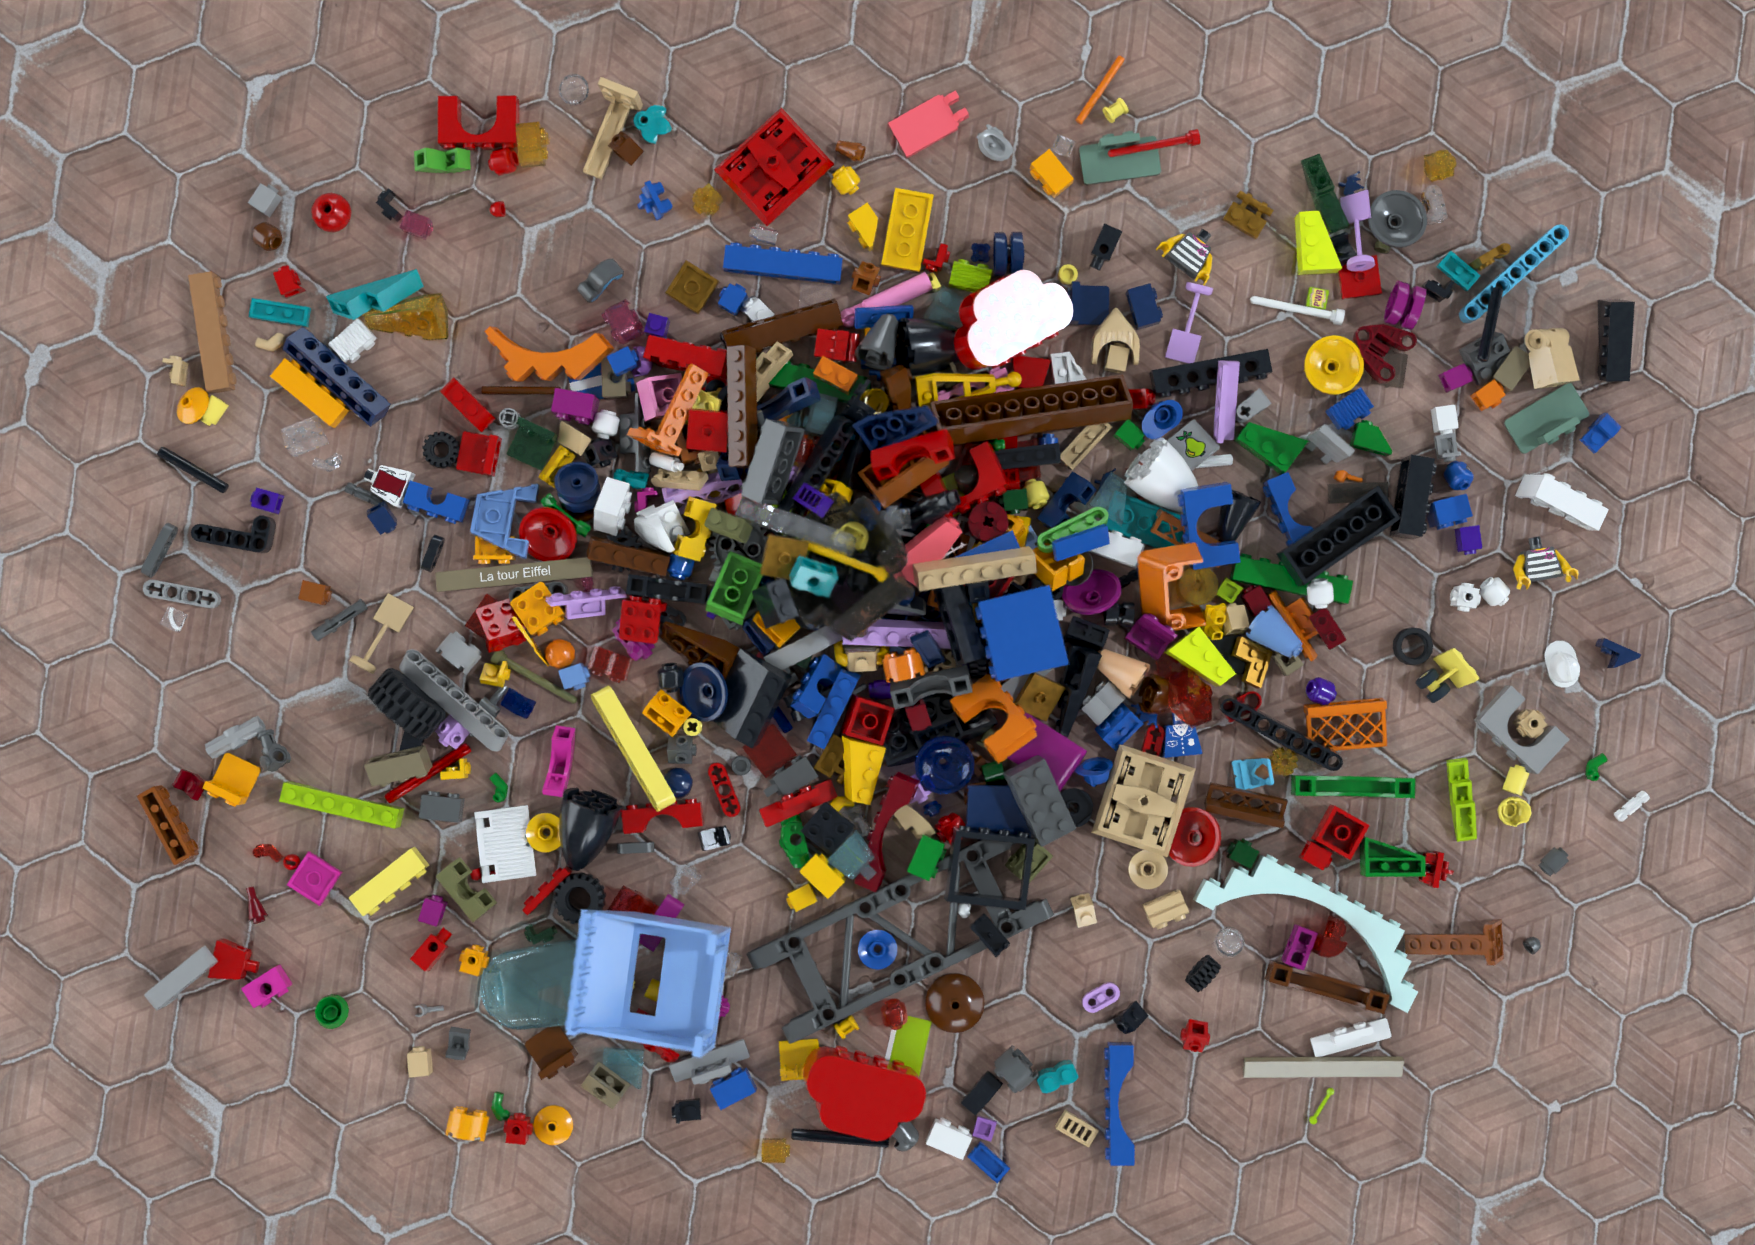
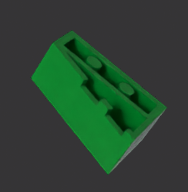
(1270, 446)
(1385, 860)

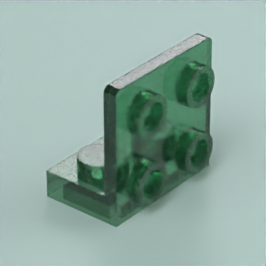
(532, 444)

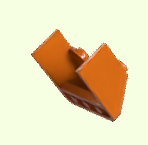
(1155, 570)

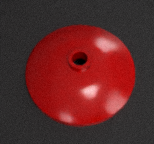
(543, 542)
(1184, 846)

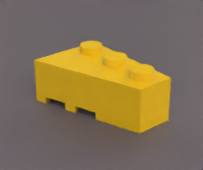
(862, 768)

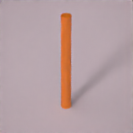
(1100, 89)

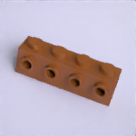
(168, 824)

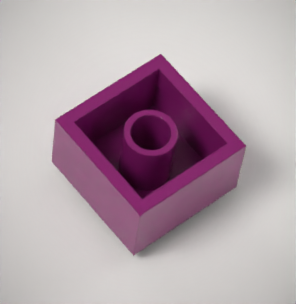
(574, 405)

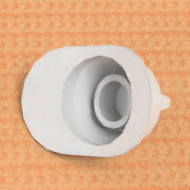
(1562, 664)

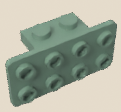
(1100, 168)
(1547, 419)

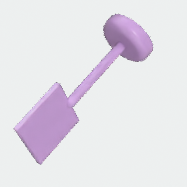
(1357, 208)
(1182, 344)

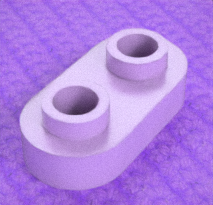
(1101, 999)

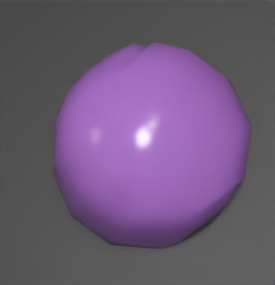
(644, 365)

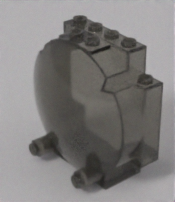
(844, 610)

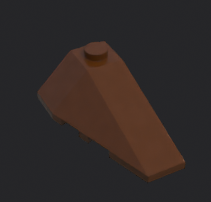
(897, 387)
(700, 647)

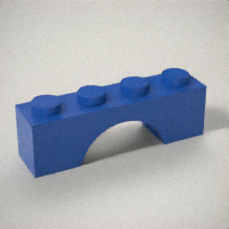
(1279, 491)
(833, 708)

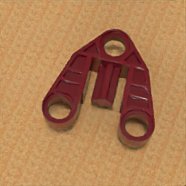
(1388, 335)

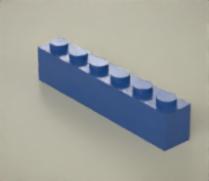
(783, 264)

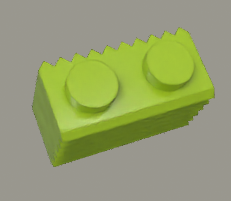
(968, 276)

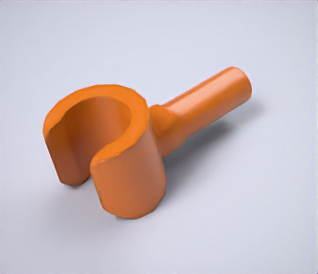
(1340, 476)

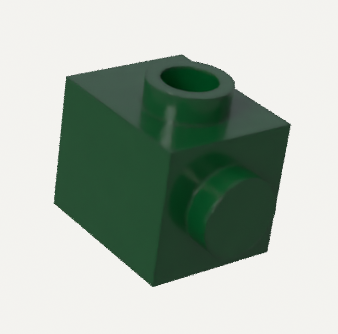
(1242, 852)

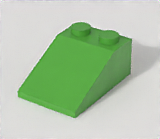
(733, 588)

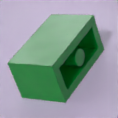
(926, 857)

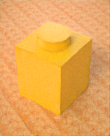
(801, 897)

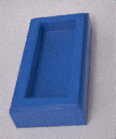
(988, 1162)

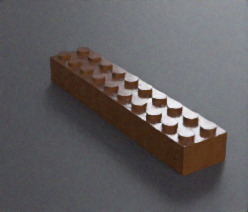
(1034, 409)

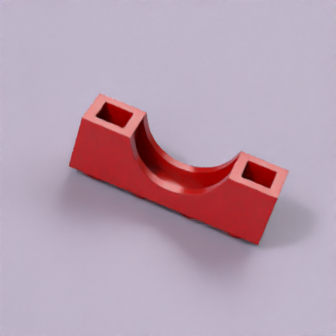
(890, 459)
(688, 814)

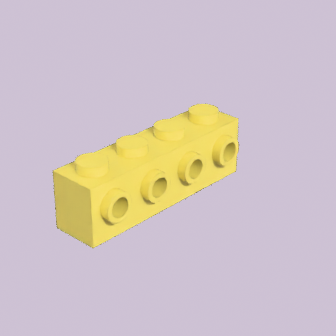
(389, 881)

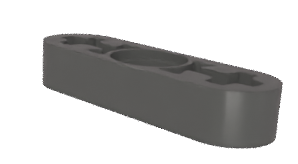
(159, 550)

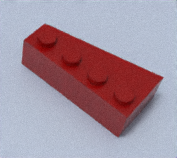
(679, 355)

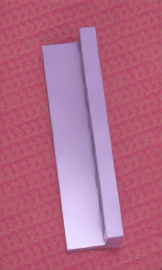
(1226, 400)
(712, 484)

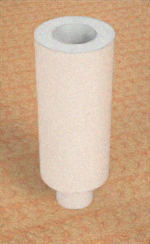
(665, 462)

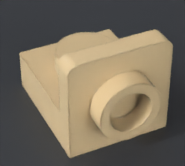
(178, 373)

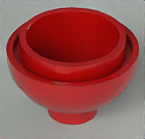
(336, 218)

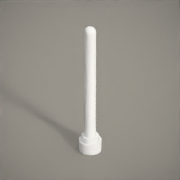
(1335, 316)

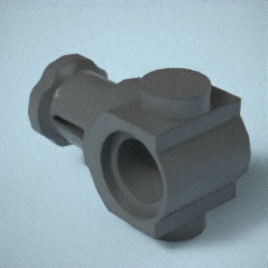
(272, 751)

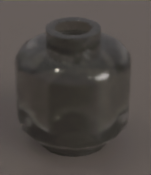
(966, 478)

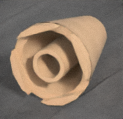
(1123, 671)

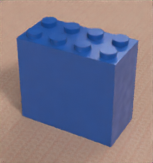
(1021, 633)

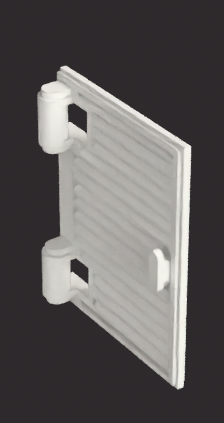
(505, 844)

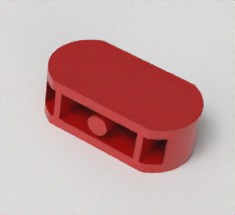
(468, 405)

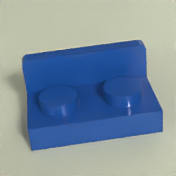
(1118, 726)

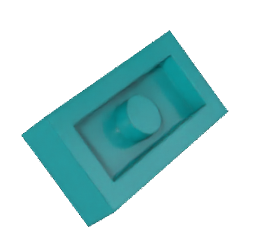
(1458, 270)

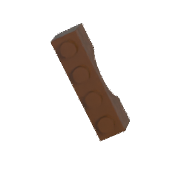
(624, 556)

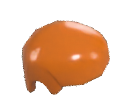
(559, 653)

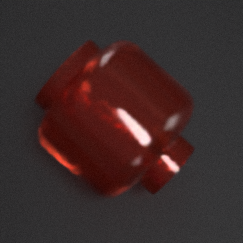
(894, 1014)

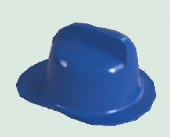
(1161, 418)
(1095, 770)

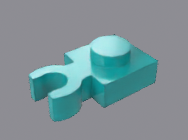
(635, 479)

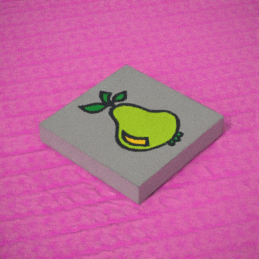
(1193, 444)

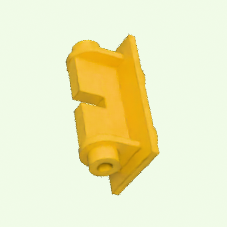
(558, 460)

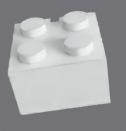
(612, 506)

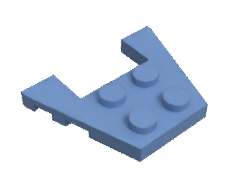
(495, 514)

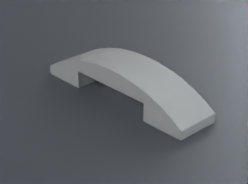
(803, 648)

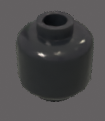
(670, 677)

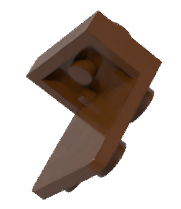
(551, 1051)

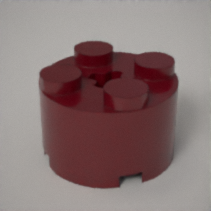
(990, 511)

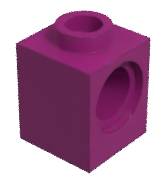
(1455, 377)
(432, 910)

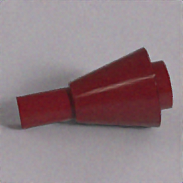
(255, 909)

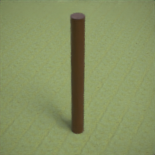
(517, 390)

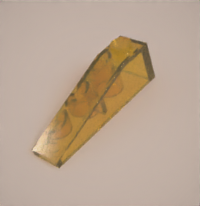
(417, 316)

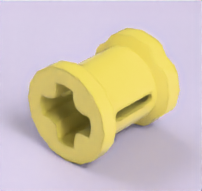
(1115, 110)
(686, 725)

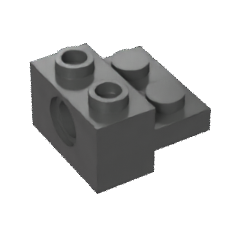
(1484, 371)

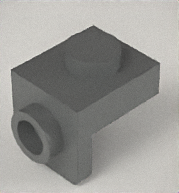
(458, 1043)

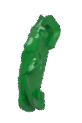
(581, 527)
(799, 853)

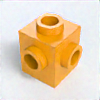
(468, 964)

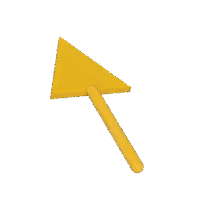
(531, 641)

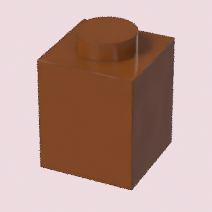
(315, 592)

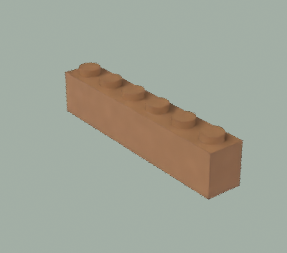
(211, 332)

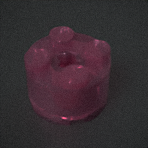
(623, 321)

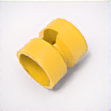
(876, 399)

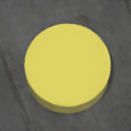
(1067, 274)

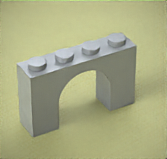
(1494, 721)

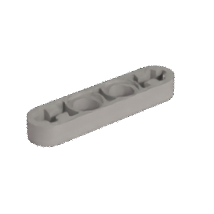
(181, 596)

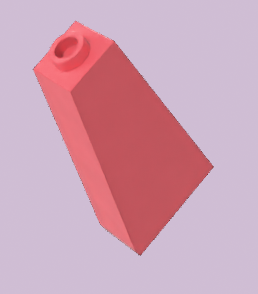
(931, 544)

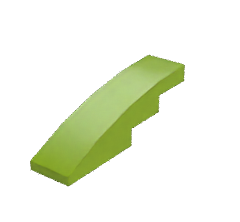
(1461, 799)

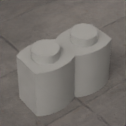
(1102, 702)

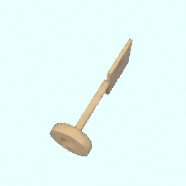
(392, 614)

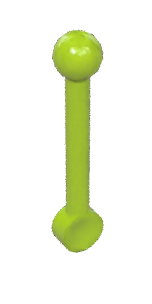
(1313, 1119)

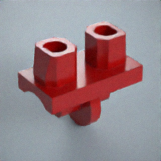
(1437, 870)

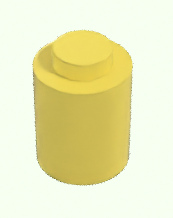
(214, 411)
(1516, 780)

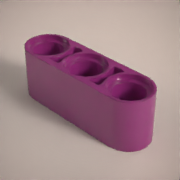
(669, 908)

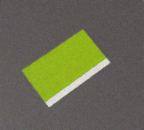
(909, 1043)

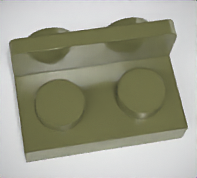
(1039, 860)

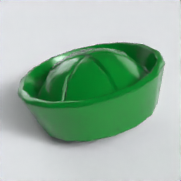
(336, 1015)

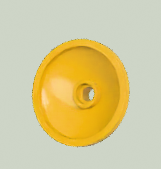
(1342, 355)

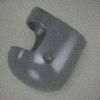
(906, 1136)

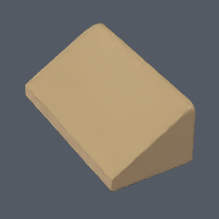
(573, 438)

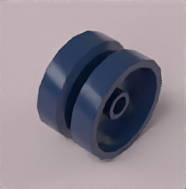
(1007, 253)
(577, 487)

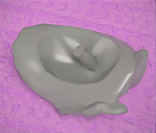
(994, 144)

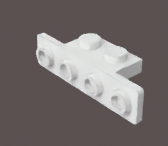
(1351, 1037)

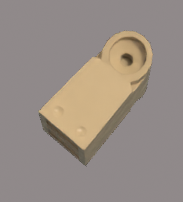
(1551, 358)

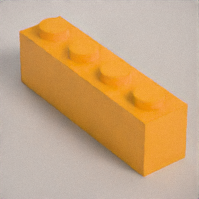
(310, 393)

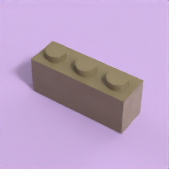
(398, 766)

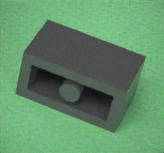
(441, 808)

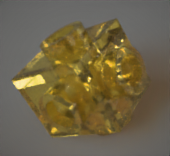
(1439, 165)
(707, 194)
(1276, 761)

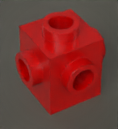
(945, 827)
(1195, 1035)
(518, 1129)

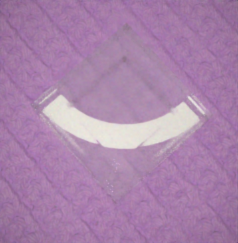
(173, 619)

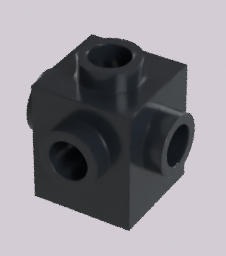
(600, 453)

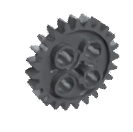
(757, 537)

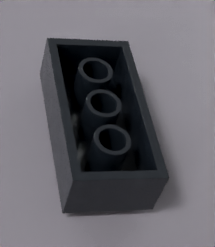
(1412, 496)

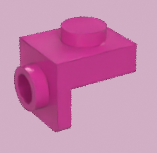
(642, 502)

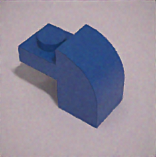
(1600, 432)

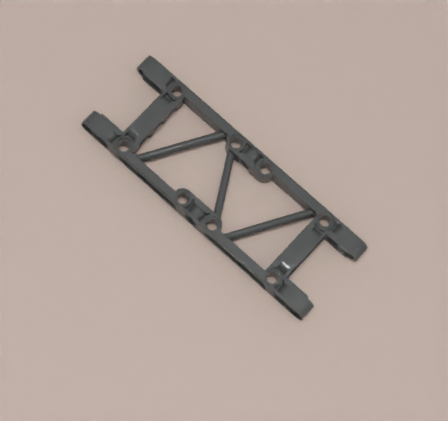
(914, 972)

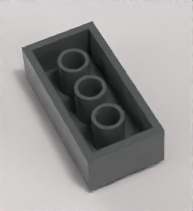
(772, 462)
(1039, 800)

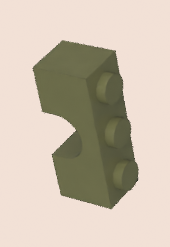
(455, 882)

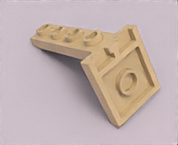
(622, 101)

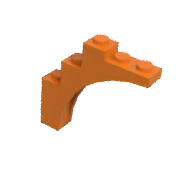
(576, 360)

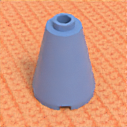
(1274, 633)

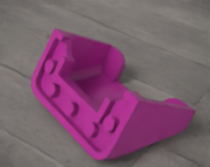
(1058, 751)

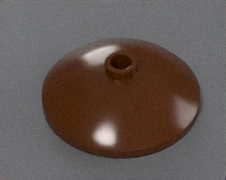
(950, 989)

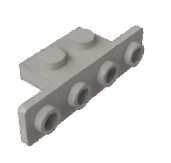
(711, 1065)

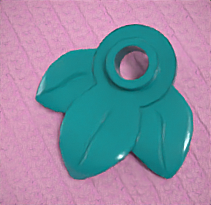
(655, 123)

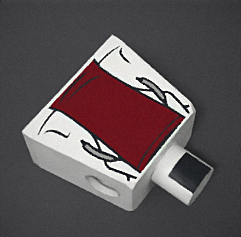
(389, 483)

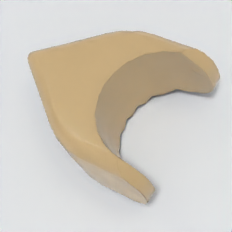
(1115, 328)

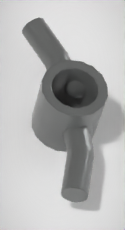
(490, 705)

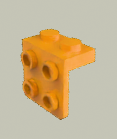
(535, 611)
(233, 780)

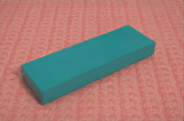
(279, 312)

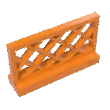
(1348, 708)

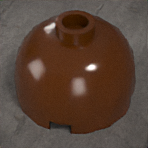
(1154, 694)

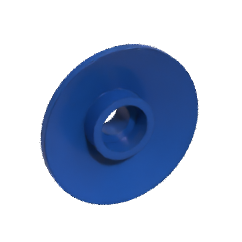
(875, 959)

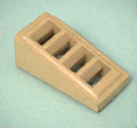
(1068, 1115)

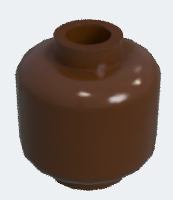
(267, 236)

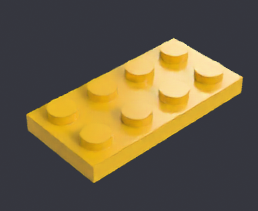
(907, 230)

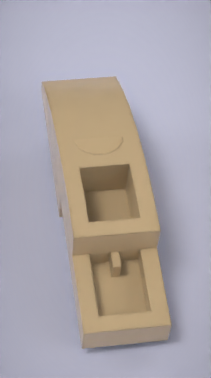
(769, 365)
(908, 817)

